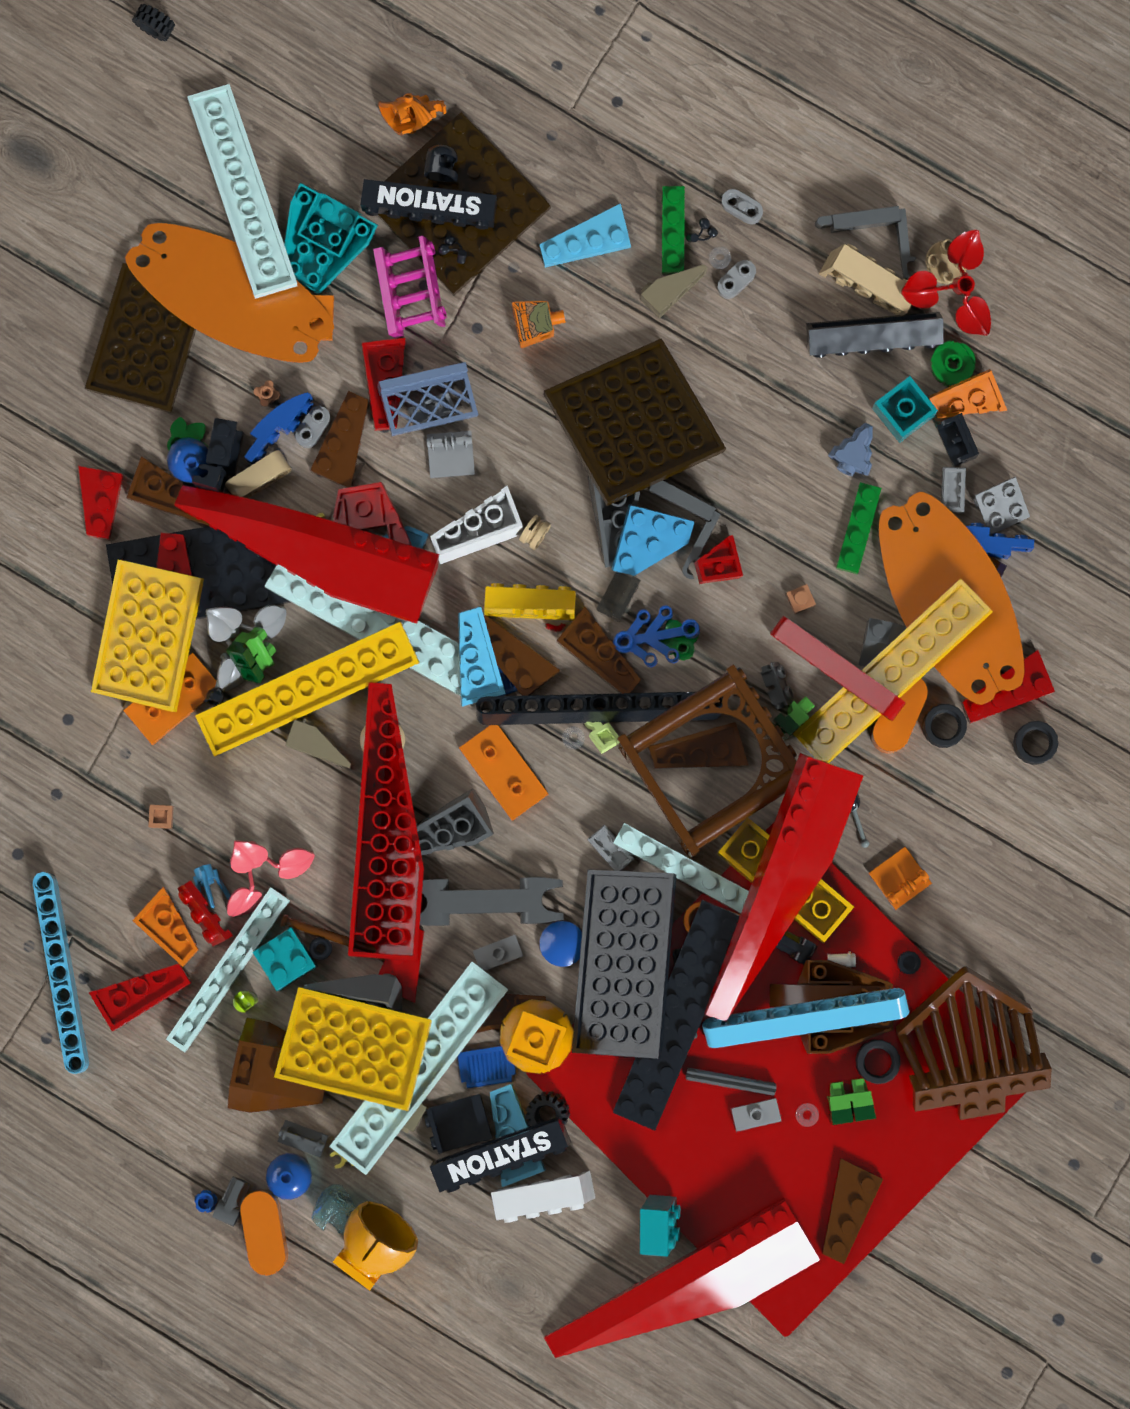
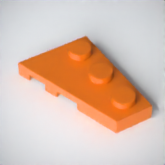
(973, 395)
(166, 927)

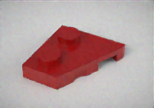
(719, 563)

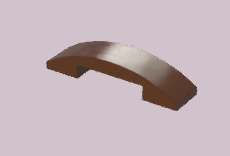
(794, 994)

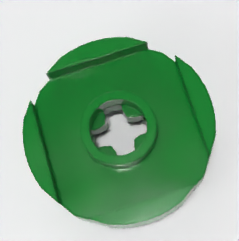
(954, 351)

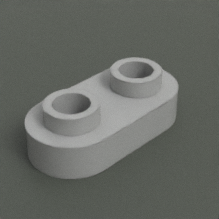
(743, 206)
(737, 279)
(313, 426)

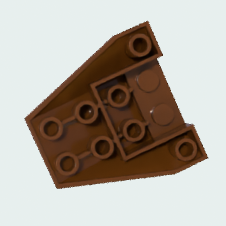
(831, 973)
(253, 1079)

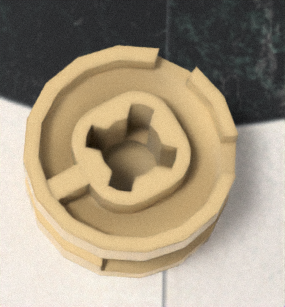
(535, 532)

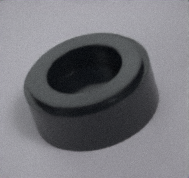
(908, 962)

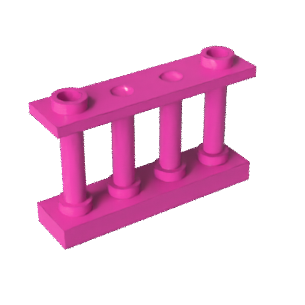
(389, 282)

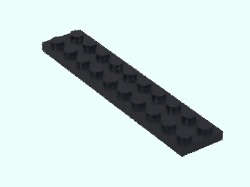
(687, 997)

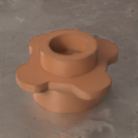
(267, 399)

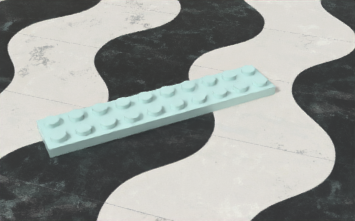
(242, 191)
(435, 651)
(451, 1029)

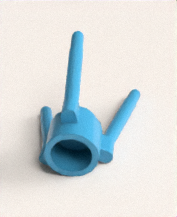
(204, 875)

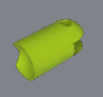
(244, 1001)

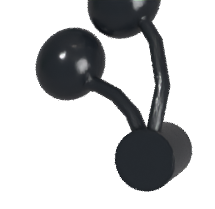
(704, 224)
(449, 241)

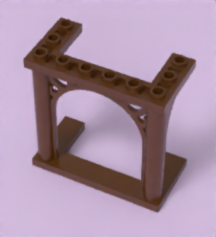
(728, 684)

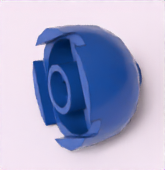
(186, 457)
(289, 1176)

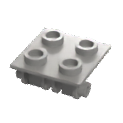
(450, 454)
(1002, 505)

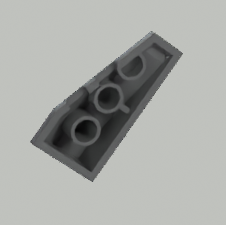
(609, 521)
(877, 637)
(455, 825)
(372, 989)

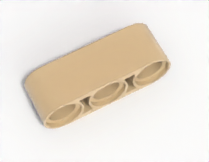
(259, 475)

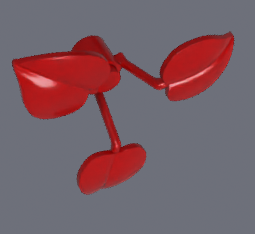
(922, 291)

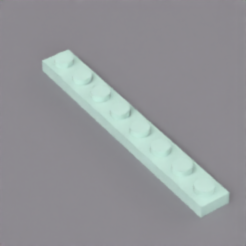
(685, 868)
(227, 970)

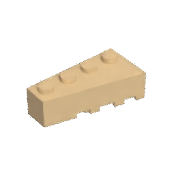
(867, 278)

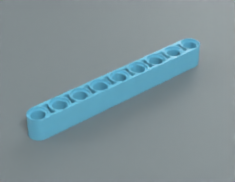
(68, 980)
(806, 1018)

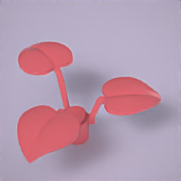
(252, 855)

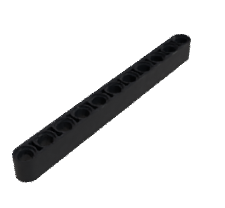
(587, 703)

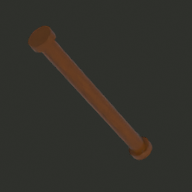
(326, 934)

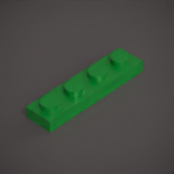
(673, 229)
(858, 528)

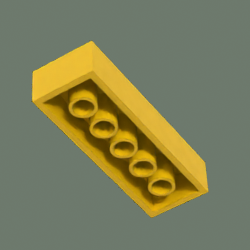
(823, 908)

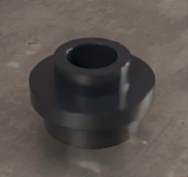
(313, 948)

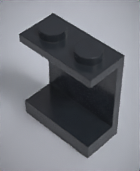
(225, 445)
(458, 1123)

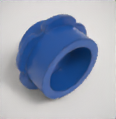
(199, 1200)

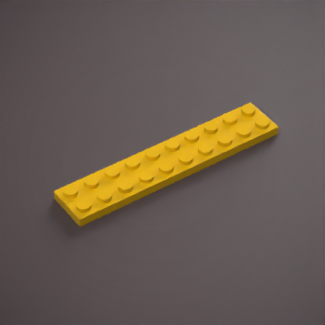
(896, 669)
(307, 689)

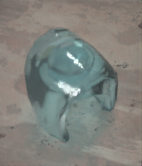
(333, 1206)

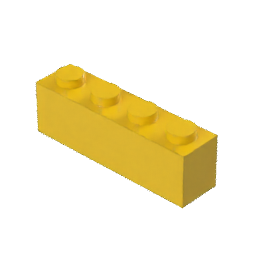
(530, 603)

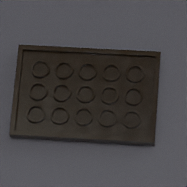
(140, 348)

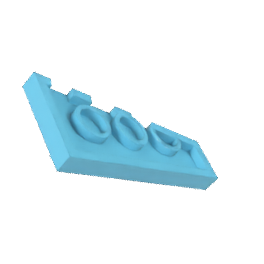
(591, 238)
(477, 660)
(510, 1118)

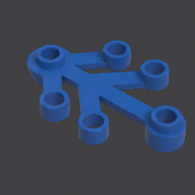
(653, 636)

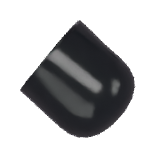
(440, 164)

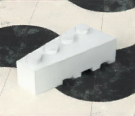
(479, 528)
(542, 1197)

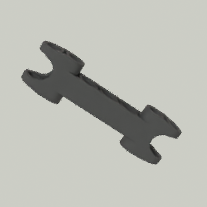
(524, 901)

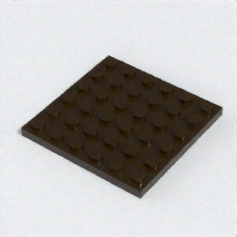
(479, 170)
(634, 421)

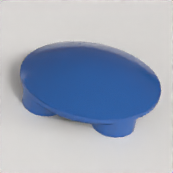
(561, 943)

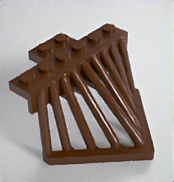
(984, 1085)

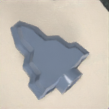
(854, 452)

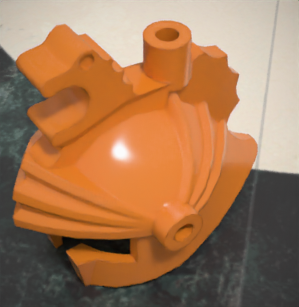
(410, 112)

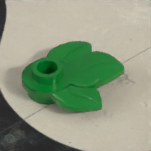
(180, 430)
(677, 642)

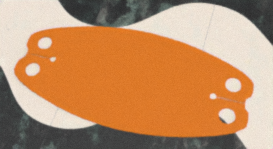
(210, 291)
(927, 565)

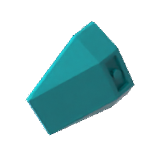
(323, 237)

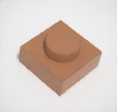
(800, 599)
(161, 816)

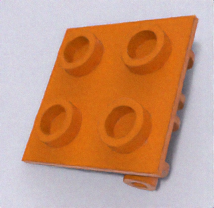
(900, 878)

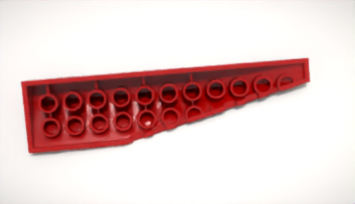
(325, 553)
(387, 846)
(788, 872)
(698, 1284)

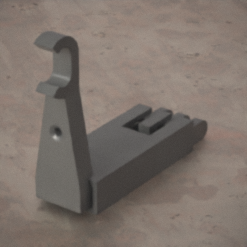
(871, 219)
(694, 506)

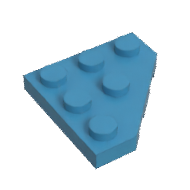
(648, 539)

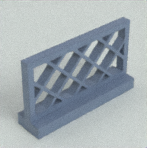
(423, 380)

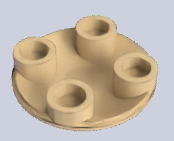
(939, 265)

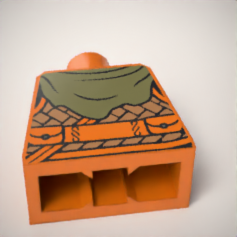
(535, 321)

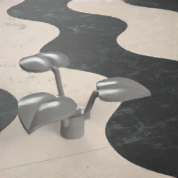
(225, 624)

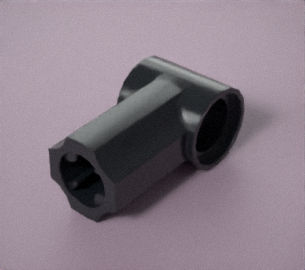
(797, 947)

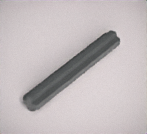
(731, 1081)

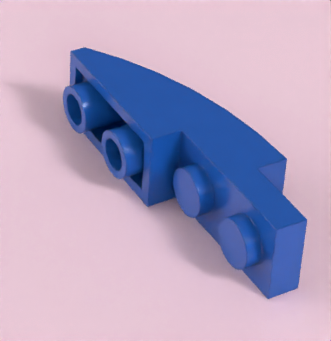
(282, 418)
(998, 544)

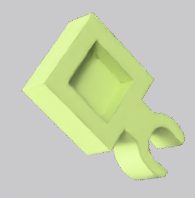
(602, 735)

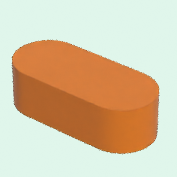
(892, 736)
(264, 1232)

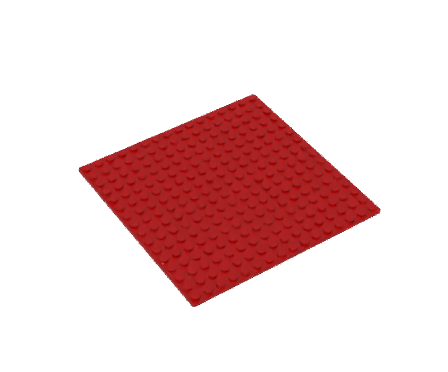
(734, 1175)

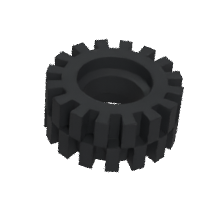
(153, 22)
(546, 1100)

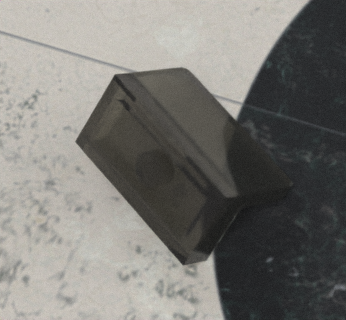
(618, 596)

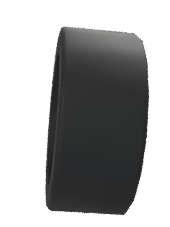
(944, 708)
(1035, 725)
(895, 1061)

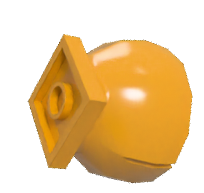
(536, 1036)
(375, 1243)

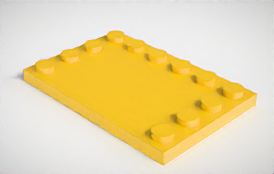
(147, 635)
(353, 1049)

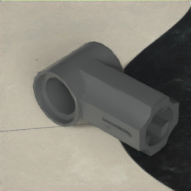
(229, 1206)

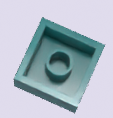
(904, 409)
(285, 959)
(659, 1225)

